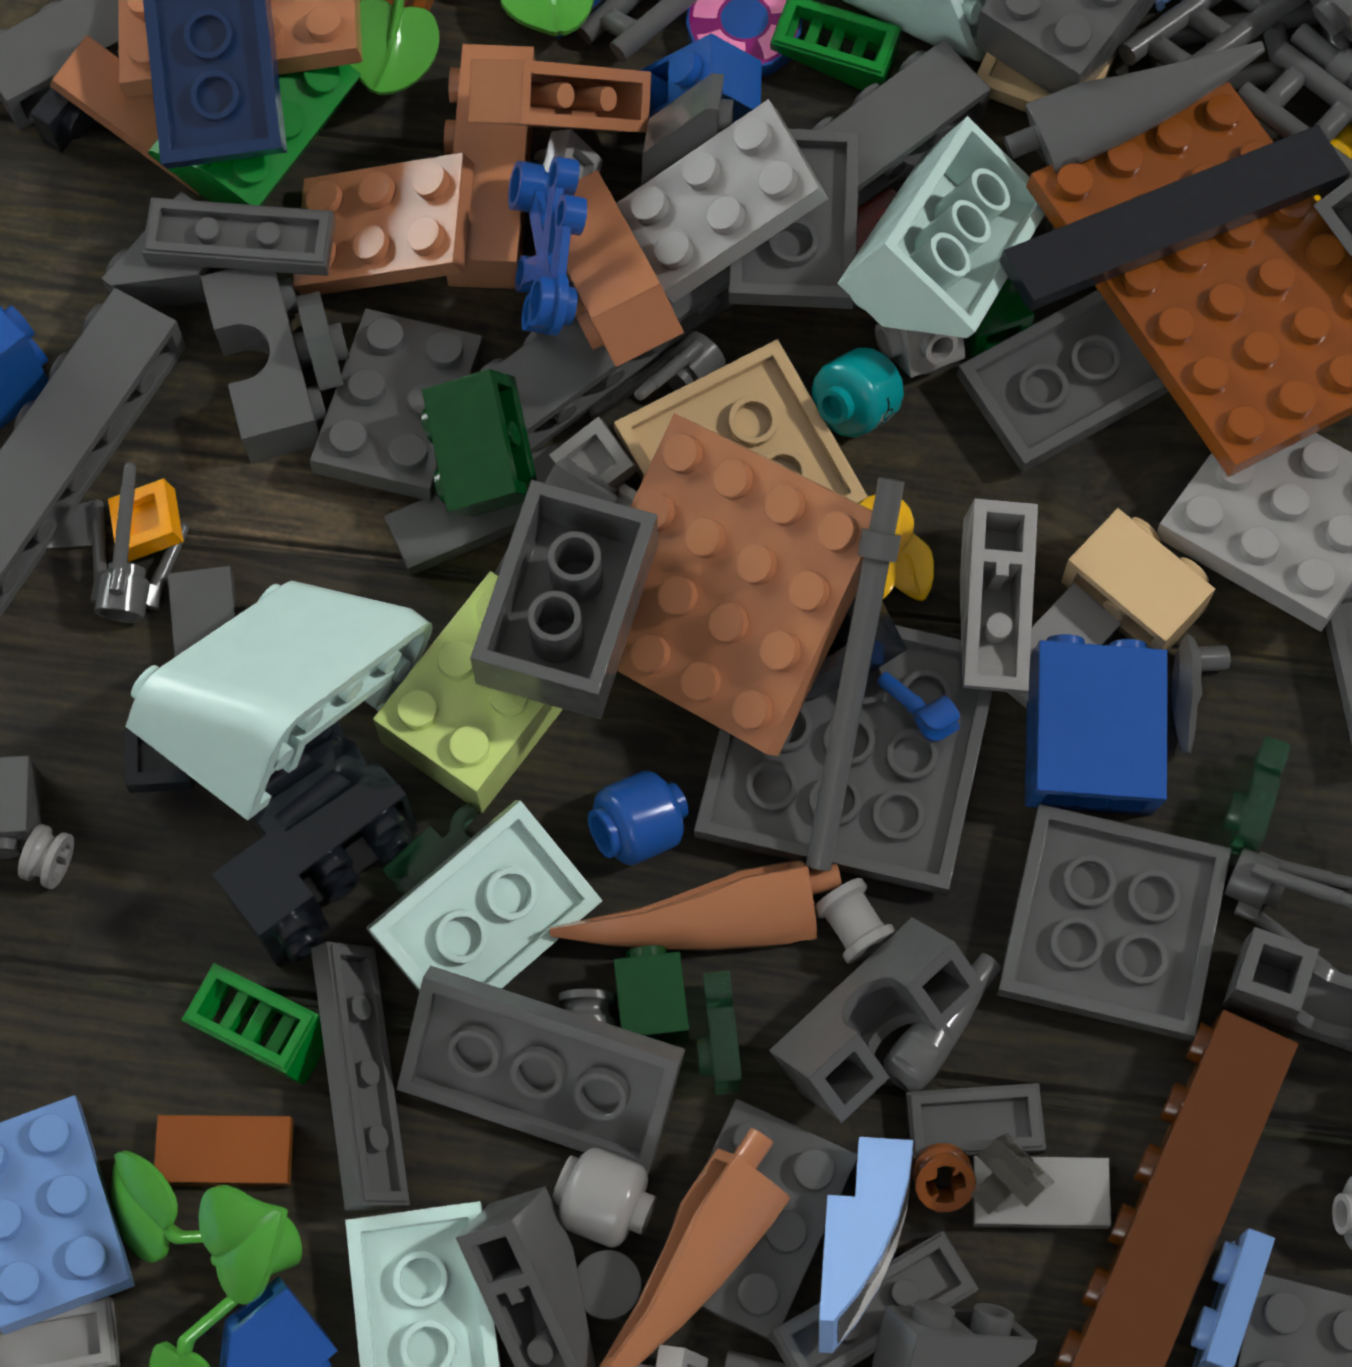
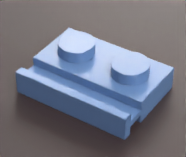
(1239, 1274)

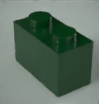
(478, 442)

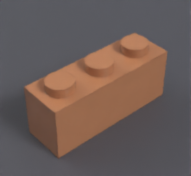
(558, 95)

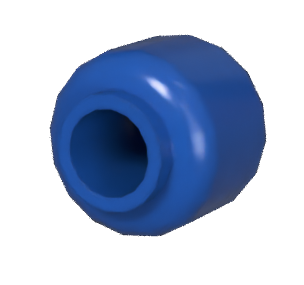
(638, 818)

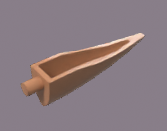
(734, 912)
(708, 1240)

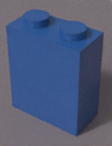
(1096, 726)

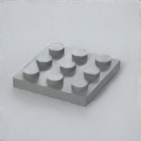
(1274, 527)

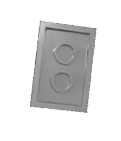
(721, 201)

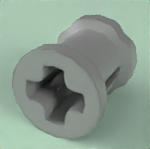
(854, 920)

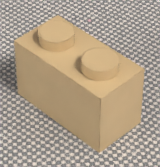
(1140, 581)

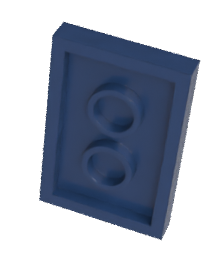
(214, 80)

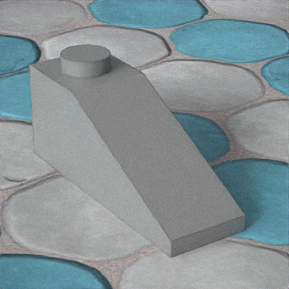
(997, 594)

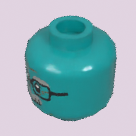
(857, 392)

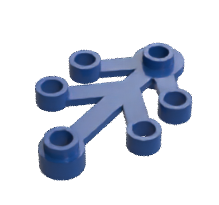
(553, 218)

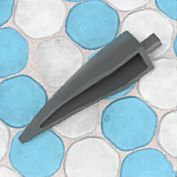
(1113, 110)

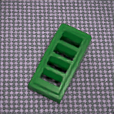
(845, 67)
(295, 1041)

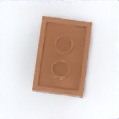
(393, 222)

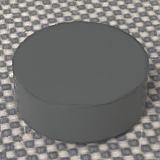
(609, 1285)

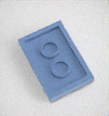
(54, 1218)

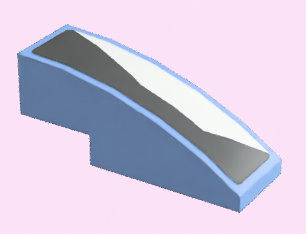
(862, 1235)

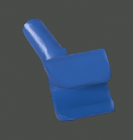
(933, 720)

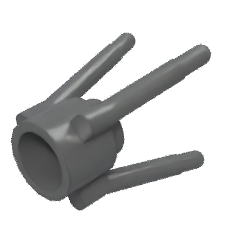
(678, 367)
(122, 590)
(1262, 879)

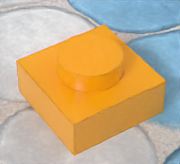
(154, 519)

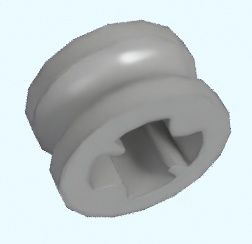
(46, 856)

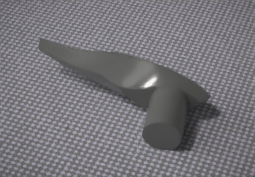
(1187, 685)

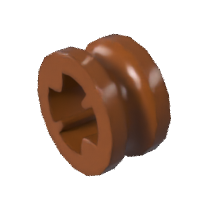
(961, 1184)

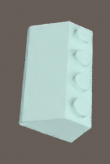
(942, 238)

